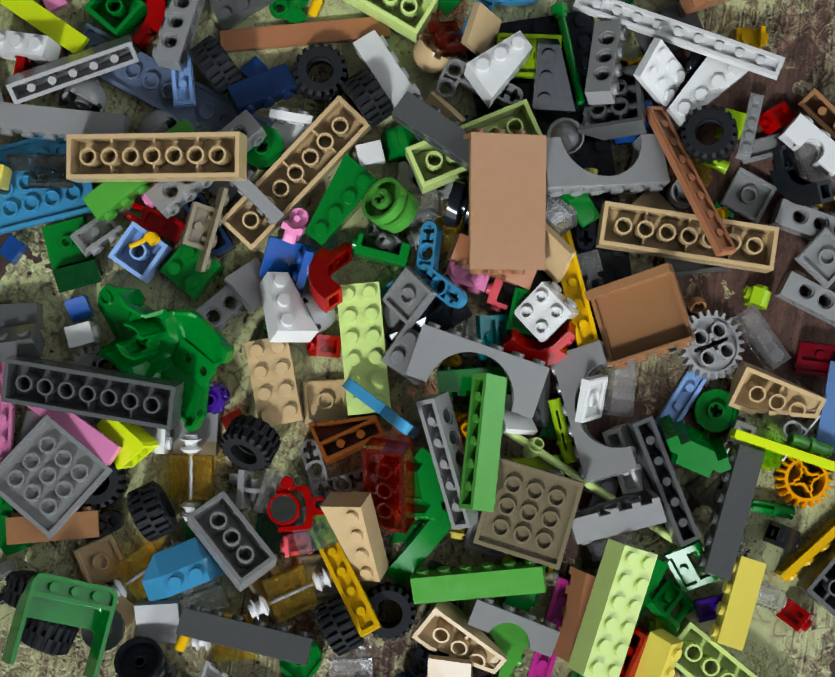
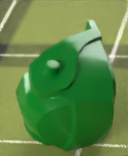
(395, 141)

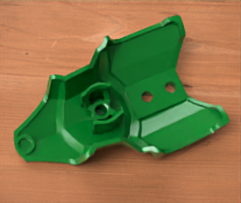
(164, 346)

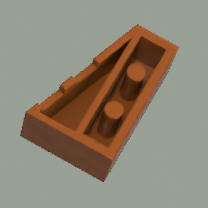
(345, 437)

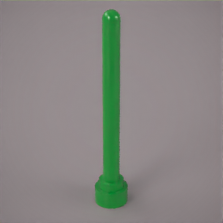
(560, 12)

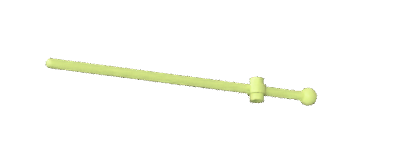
(534, 448)

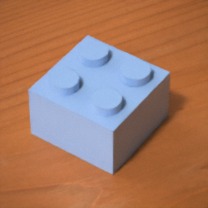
(141, 260)

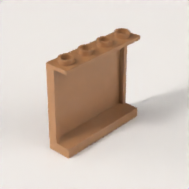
(641, 316)

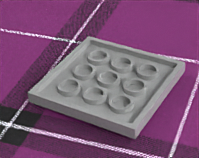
(50, 476)

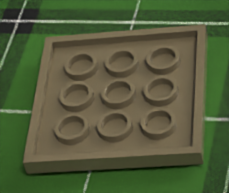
(530, 513)

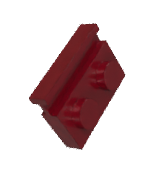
(813, 358)

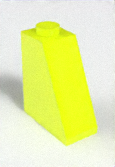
(133, 439)

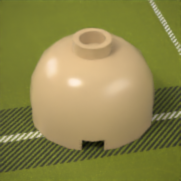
(429, 56)

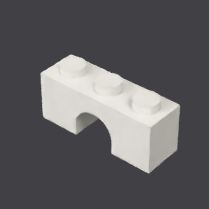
(33, 46)
(802, 131)

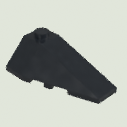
(437, 313)

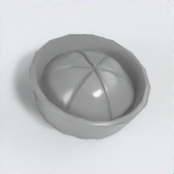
(567, 130)

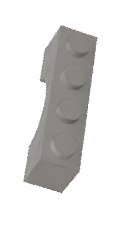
(487, 615)

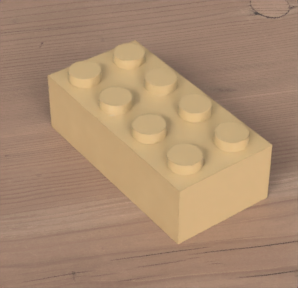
(274, 381)

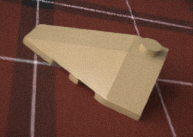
(763, 392)
(447, 631)

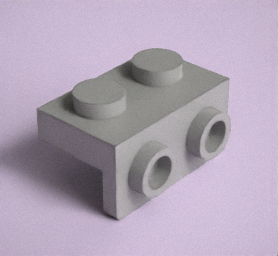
(95, 235)

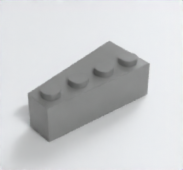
(618, 516)

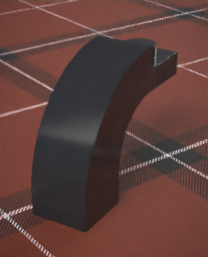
(793, 184)

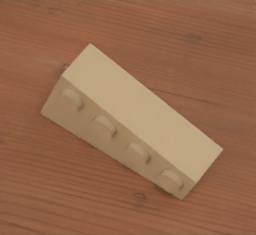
(358, 532)

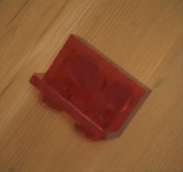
(446, 35)

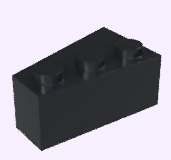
(550, 78)

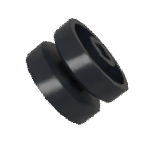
(458, 205)
(141, 659)

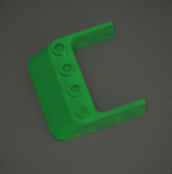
(65, 603)

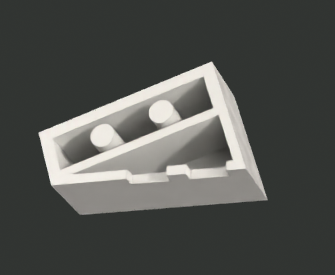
(497, 66)
(284, 310)

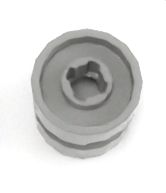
(676, 196)

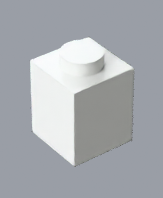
(369, 154)
(82, 334)

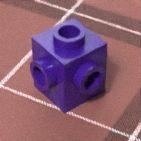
(218, 398)

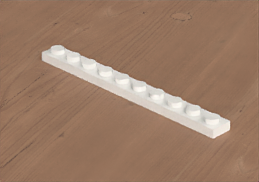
(684, 36)

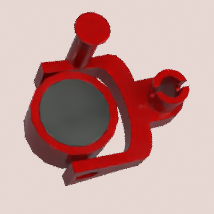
(287, 510)

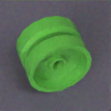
(390, 205)

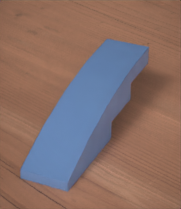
(826, 423)

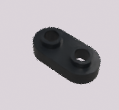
(105, 525)

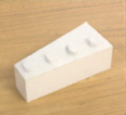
(383, 65)
(702, 88)

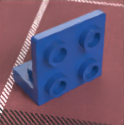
(289, 258)

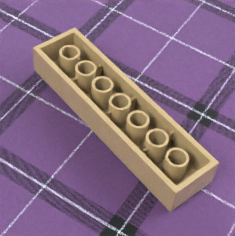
(156, 157)
(299, 170)
(682, 238)

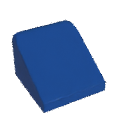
(253, 67)
(13, 249)
(79, 308)

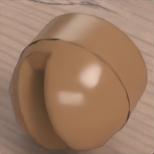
(699, 302)

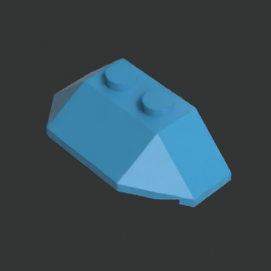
(179, 569)

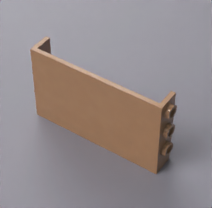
(506, 201)

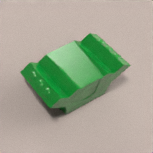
(693, 448)
(426, 486)

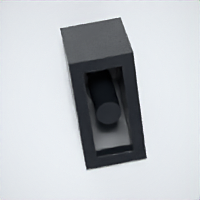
(782, 536)

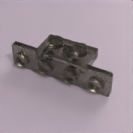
(44, 169)

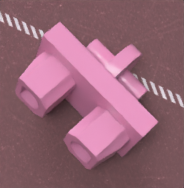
(295, 225)

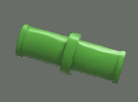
(809, 445)

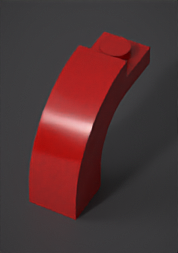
(152, 23)
(325, 263)
(549, 351)

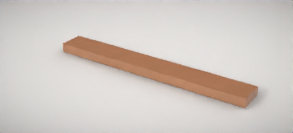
(300, 34)
(690, 181)

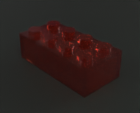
(390, 479)

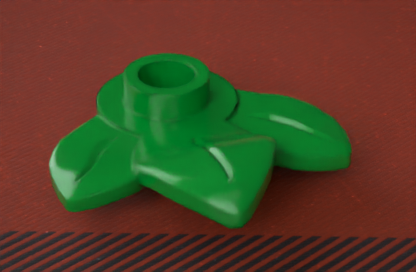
(292, 10)

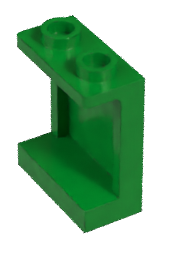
(381, 257)

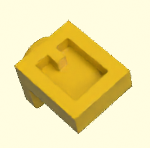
(753, 37)

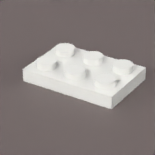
(660, 73)

